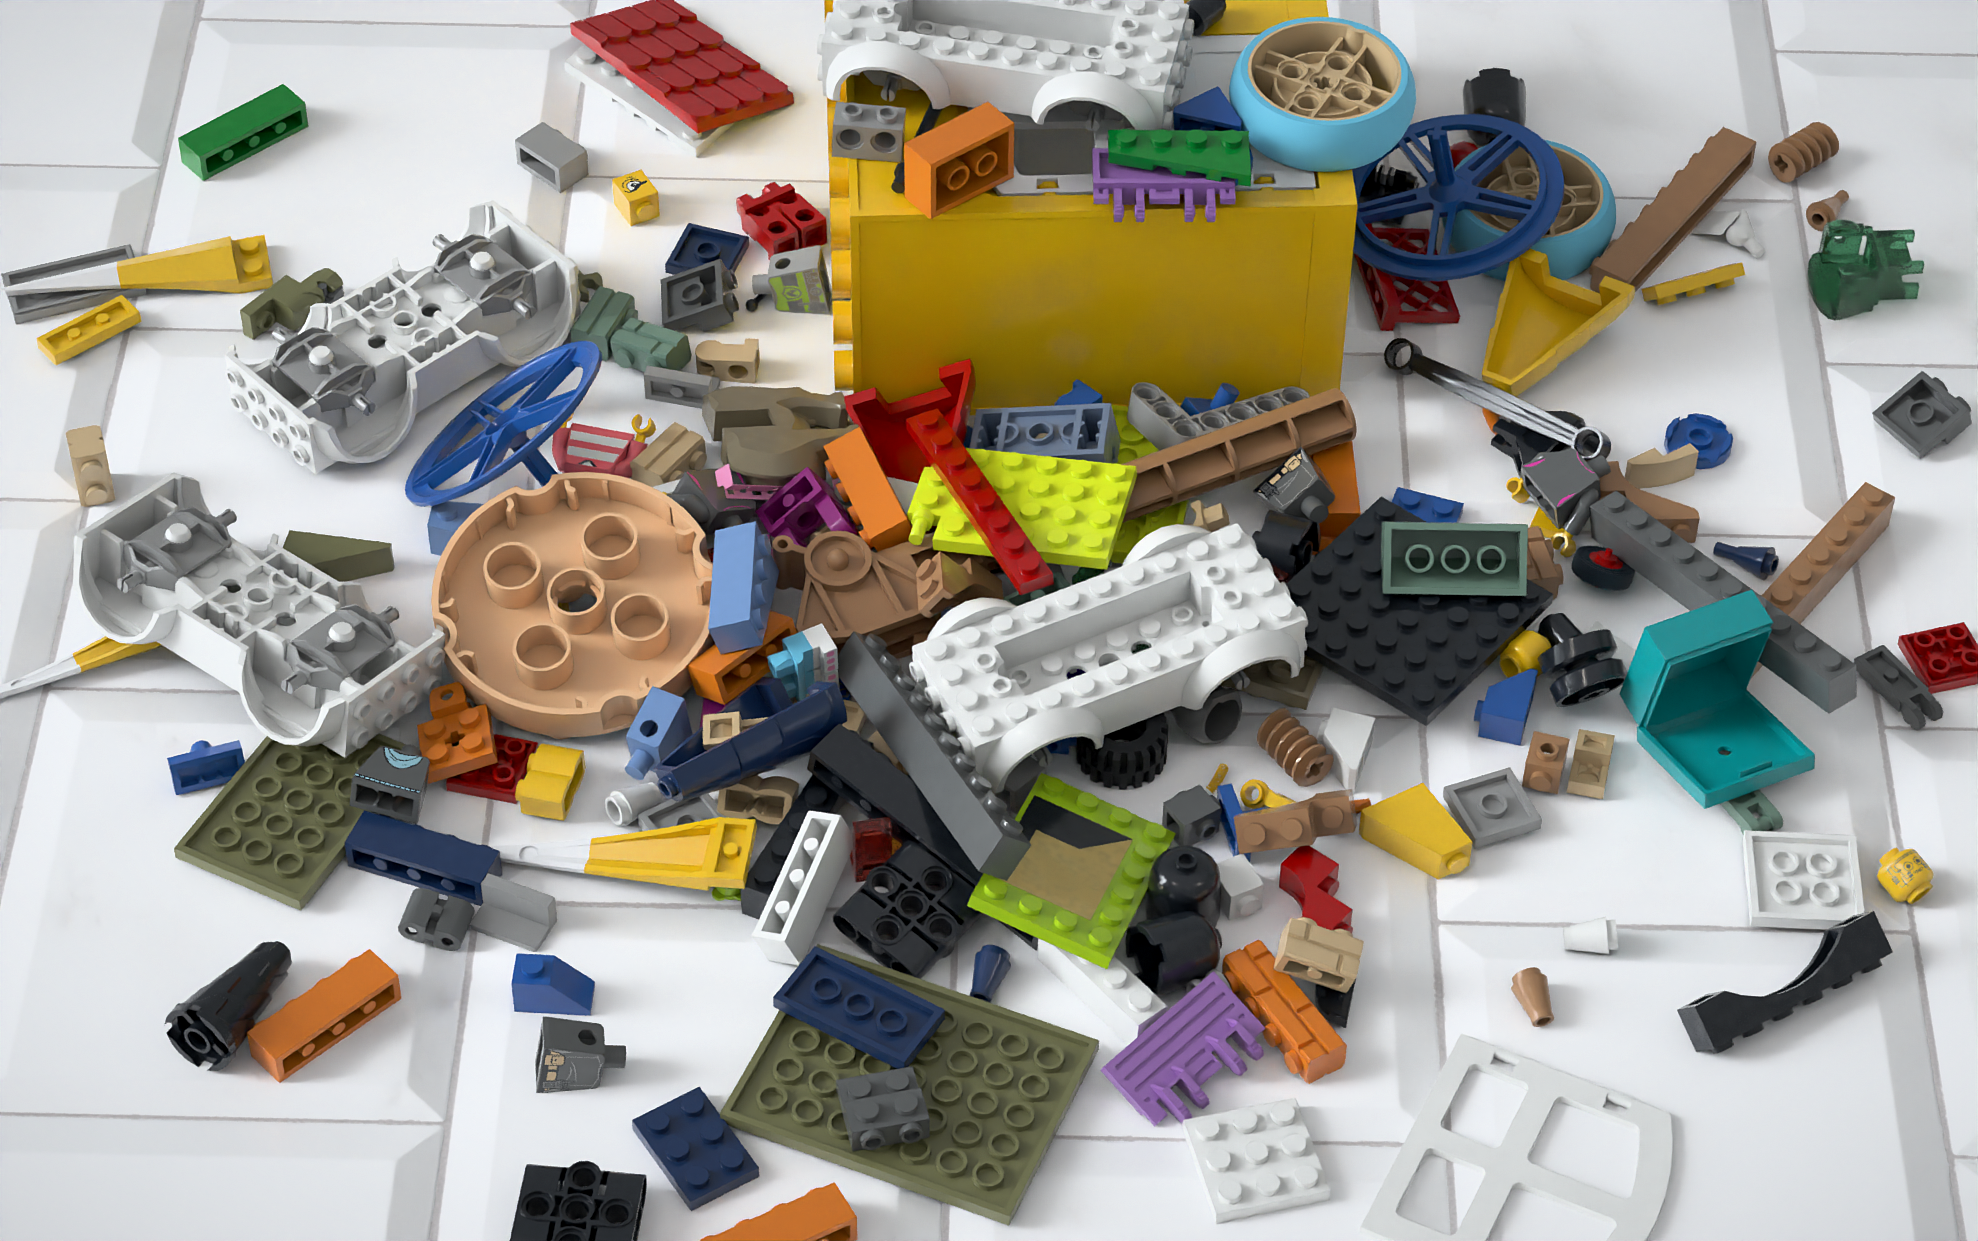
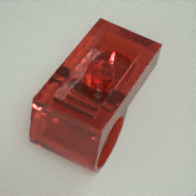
(870, 846)

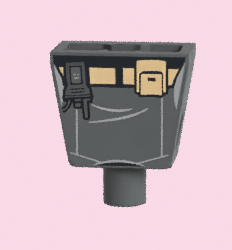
(1297, 488)
(573, 1055)

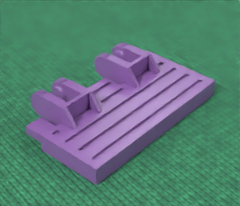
(1163, 187)
(1180, 1051)

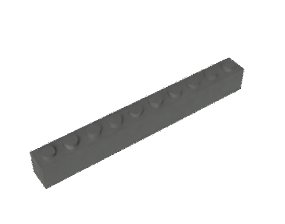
(1698, 581)
(932, 756)

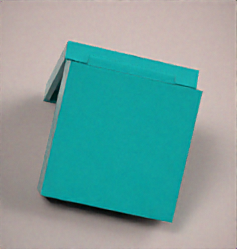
(1695, 701)

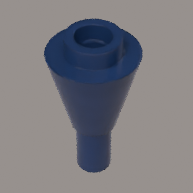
(1754, 559)

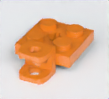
(455, 722)

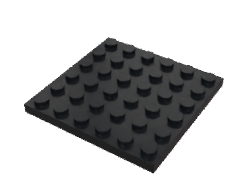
(1401, 646)

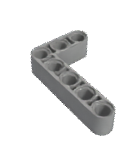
(1168, 424)

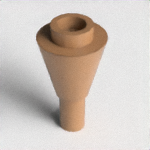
(1825, 210)

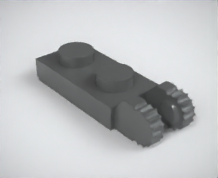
(1898, 686)

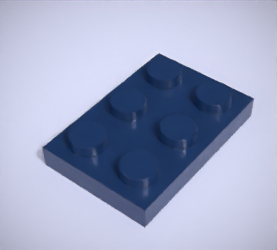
(695, 1148)

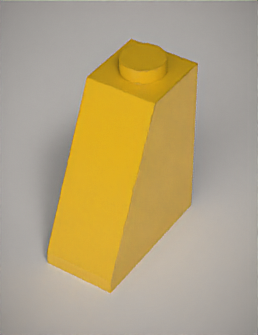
(1418, 832)

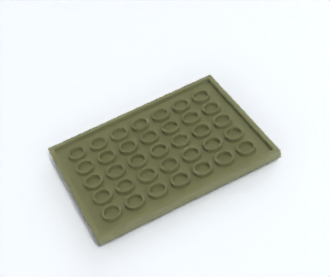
(988, 1083)

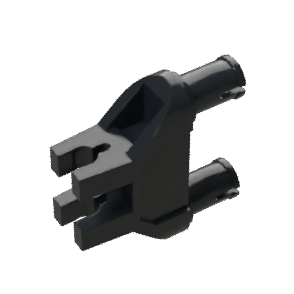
(1525, 444)

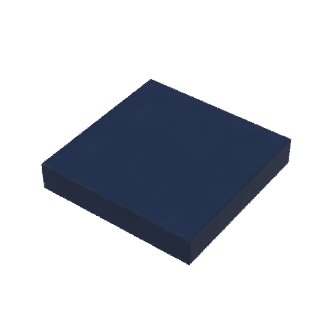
(704, 245)

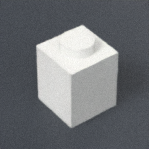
(1240, 887)

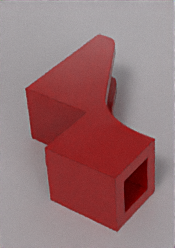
(1313, 882)

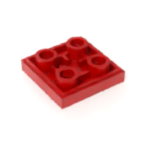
(1942, 657)
(498, 779)

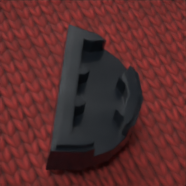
(1334, 1004)

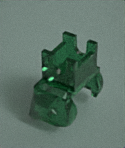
(1853, 283)

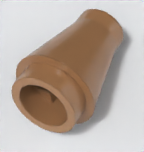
(1533, 994)

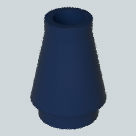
(989, 970)

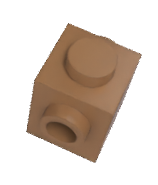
(1545, 770)

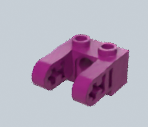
(803, 508)

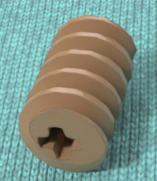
(1802, 151)
(1294, 748)

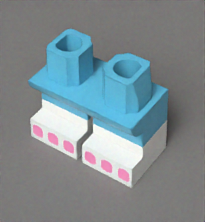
(805, 660)

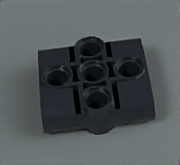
(879, 913)
(562, 1198)

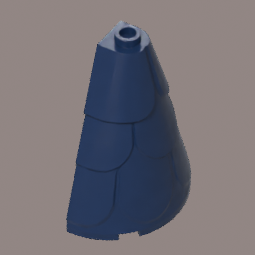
(778, 740)

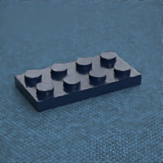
(859, 1008)

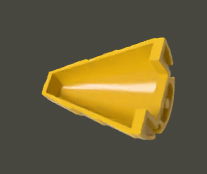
(1545, 322)

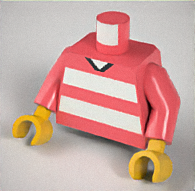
(599, 449)

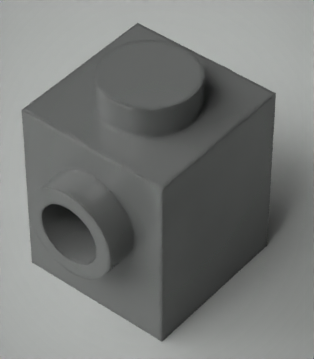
(1192, 816)

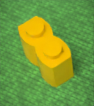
(551, 781)

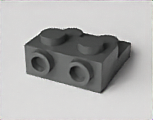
(699, 297)
(1923, 414)
(883, 1109)

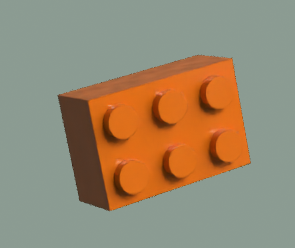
(959, 160)

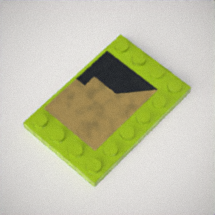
(1079, 874)

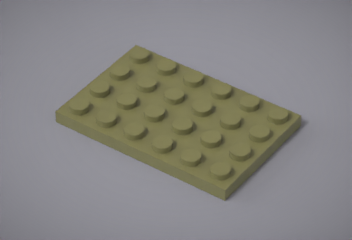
(281, 820)

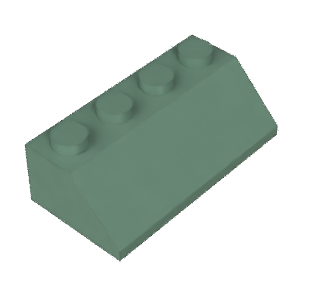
(1454, 558)

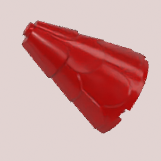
(886, 423)

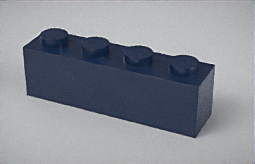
(421, 857)

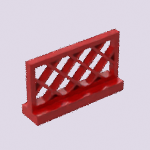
(1388, 298)

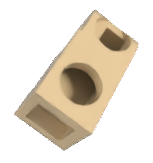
(729, 361)

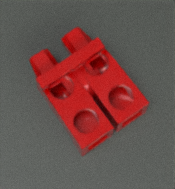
(781, 220)

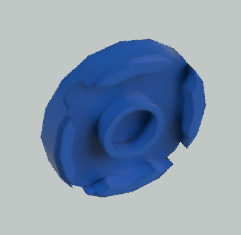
(1705, 434)

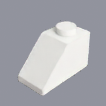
(1349, 740)

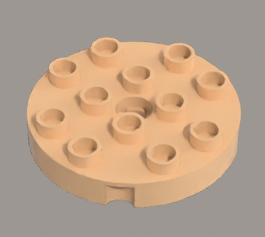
(552, 545)

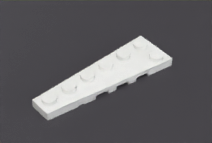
(614, 86)

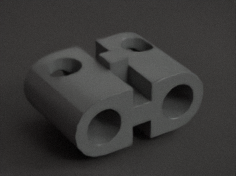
(436, 919)

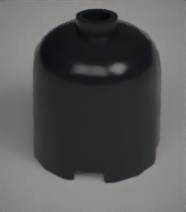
(1494, 95)
(1184, 881)
(1173, 950)

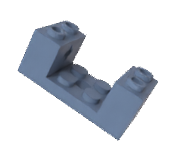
(1072, 430)

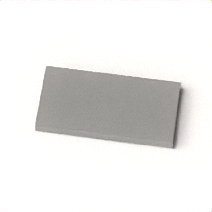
(44, 305)

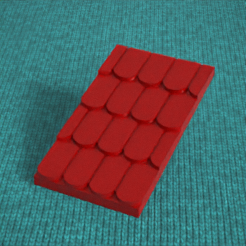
(682, 64)

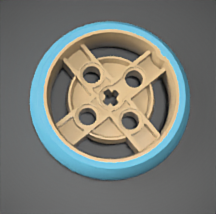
(1333, 90)
(1580, 228)

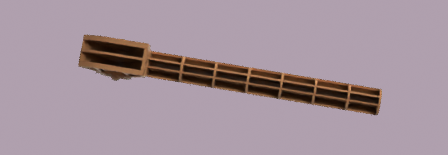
(877, 592)

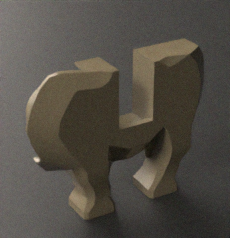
(770, 433)

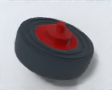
(1602, 568)

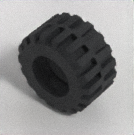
(1126, 762)

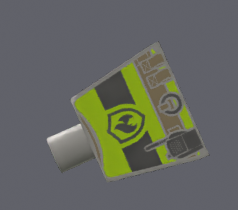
(797, 282)

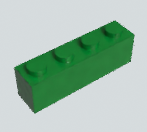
(243, 132)

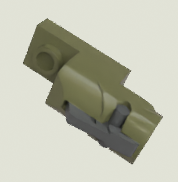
(290, 302)

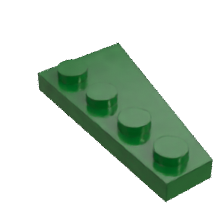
(1180, 151)

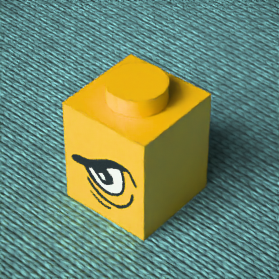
(636, 197)

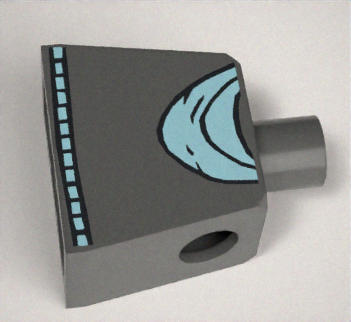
(392, 783)

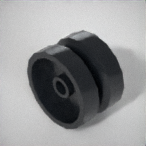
(1583, 668)

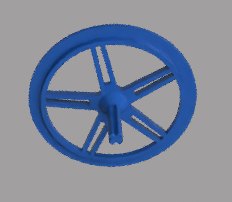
(1454, 191)
(507, 428)

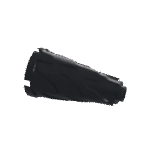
(220, 1014)

